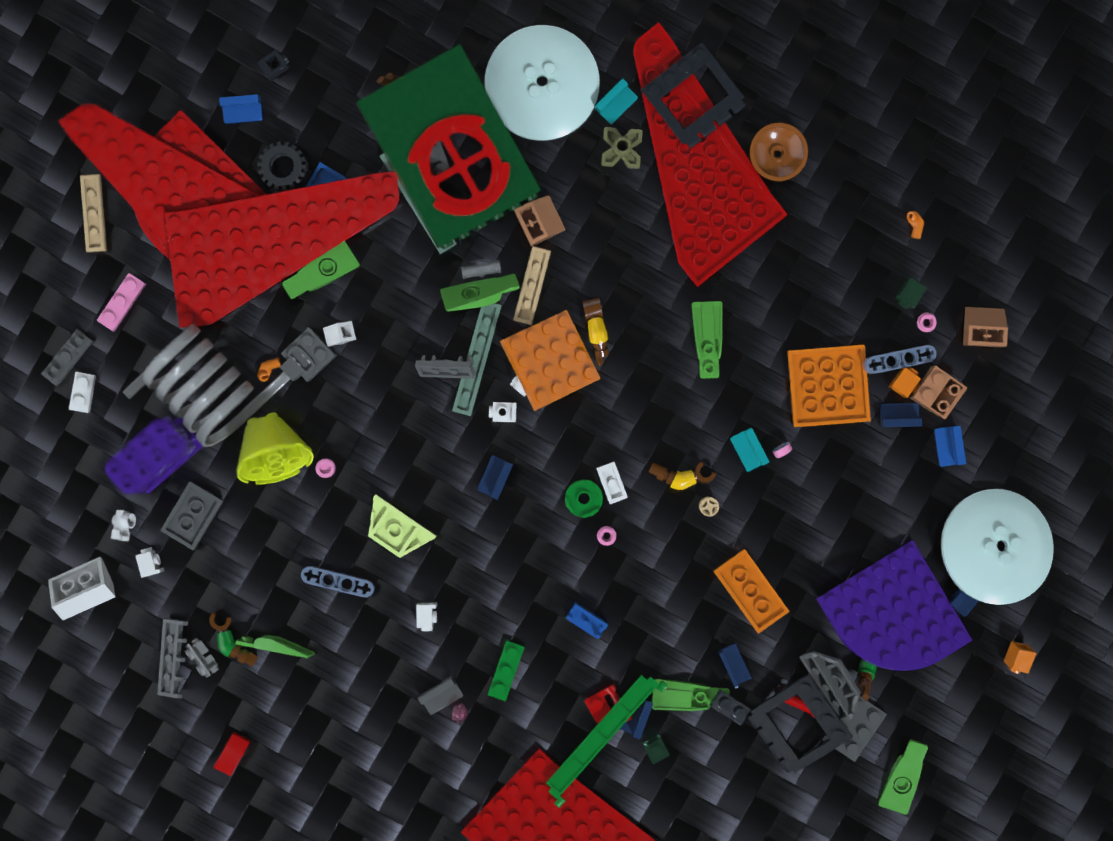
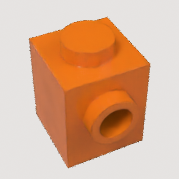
(905, 382)
(1019, 657)

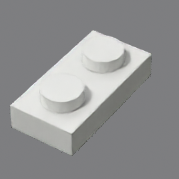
(82, 392)
(612, 482)

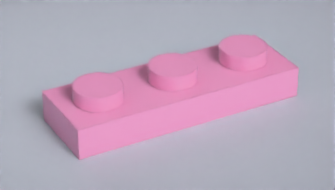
(121, 302)

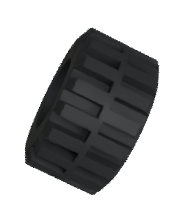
(275, 152)

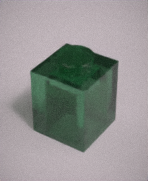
(910, 294)
(656, 749)

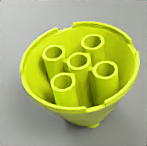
(271, 451)

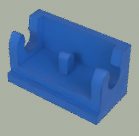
(586, 620)

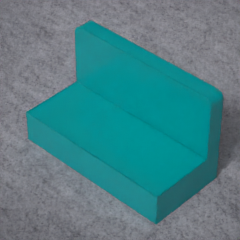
(616, 102)
(749, 449)

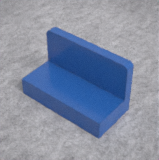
(241, 108)
(950, 446)

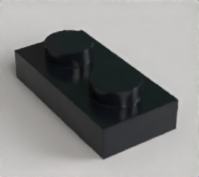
(730, 707)

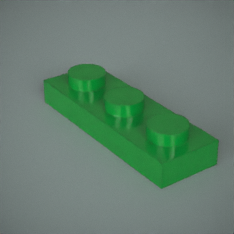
(506, 670)

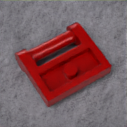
(599, 706)

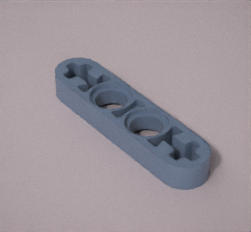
(899, 359)
(337, 584)

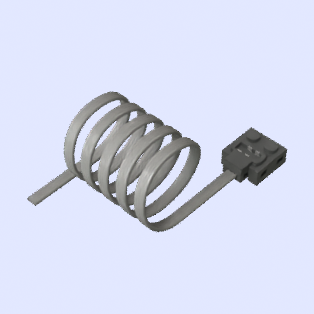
(304, 358)

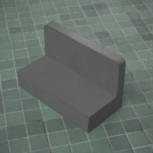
(440, 695)

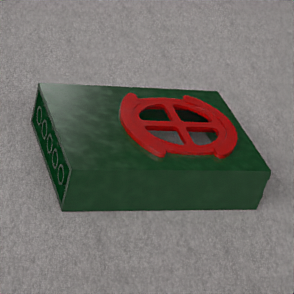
(427, 109)

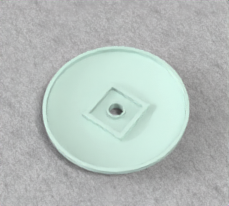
(545, 110)
(972, 550)

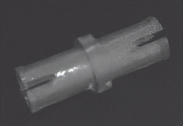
(481, 269)

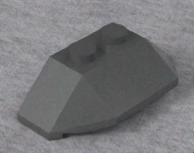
(833, 682)

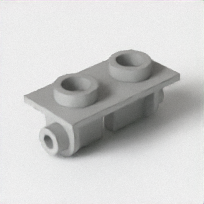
(204, 664)

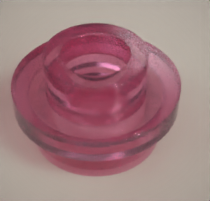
(459, 713)

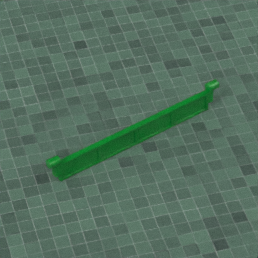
(601, 735)

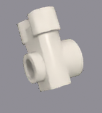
(122, 522)

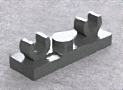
(67, 357)
(445, 368)

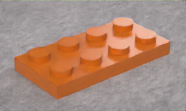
(751, 591)

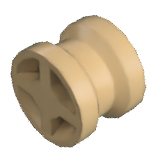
(711, 506)

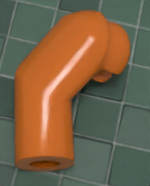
(917, 224)
(266, 368)

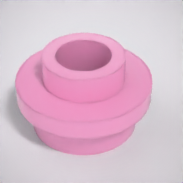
(932, 322)
(612, 535)

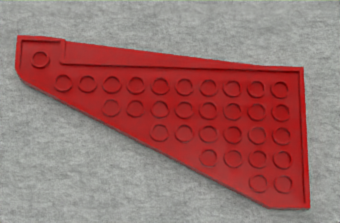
(147, 170)
(710, 190)
(247, 245)
(528, 813)

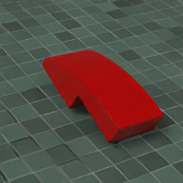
(231, 754)

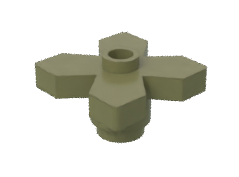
(629, 141)

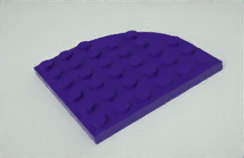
(895, 613)

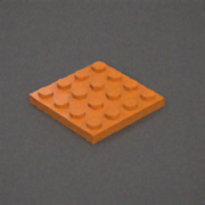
(550, 360)
(828, 386)

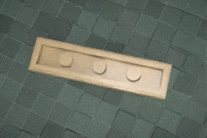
(93, 213)
(532, 285)

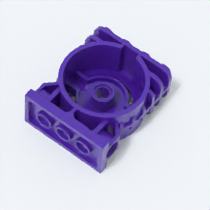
(153, 456)

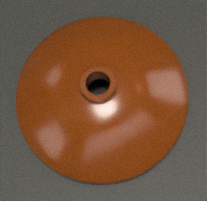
(788, 142)

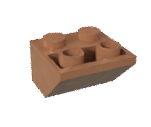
(539, 220)
(985, 327)
(938, 392)

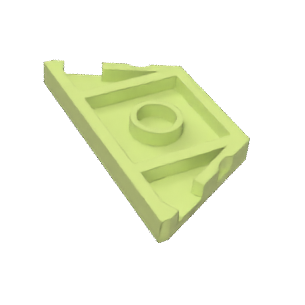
(395, 529)

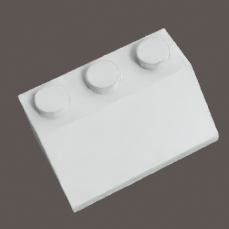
(81, 588)

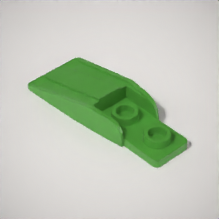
(322, 271)
(478, 293)
(708, 336)
(275, 644)
(684, 696)
(904, 778)

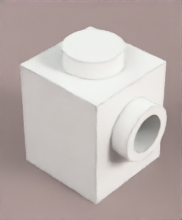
(339, 333)

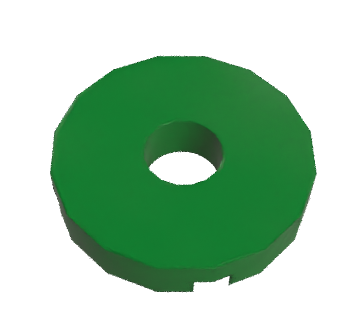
(594, 502)

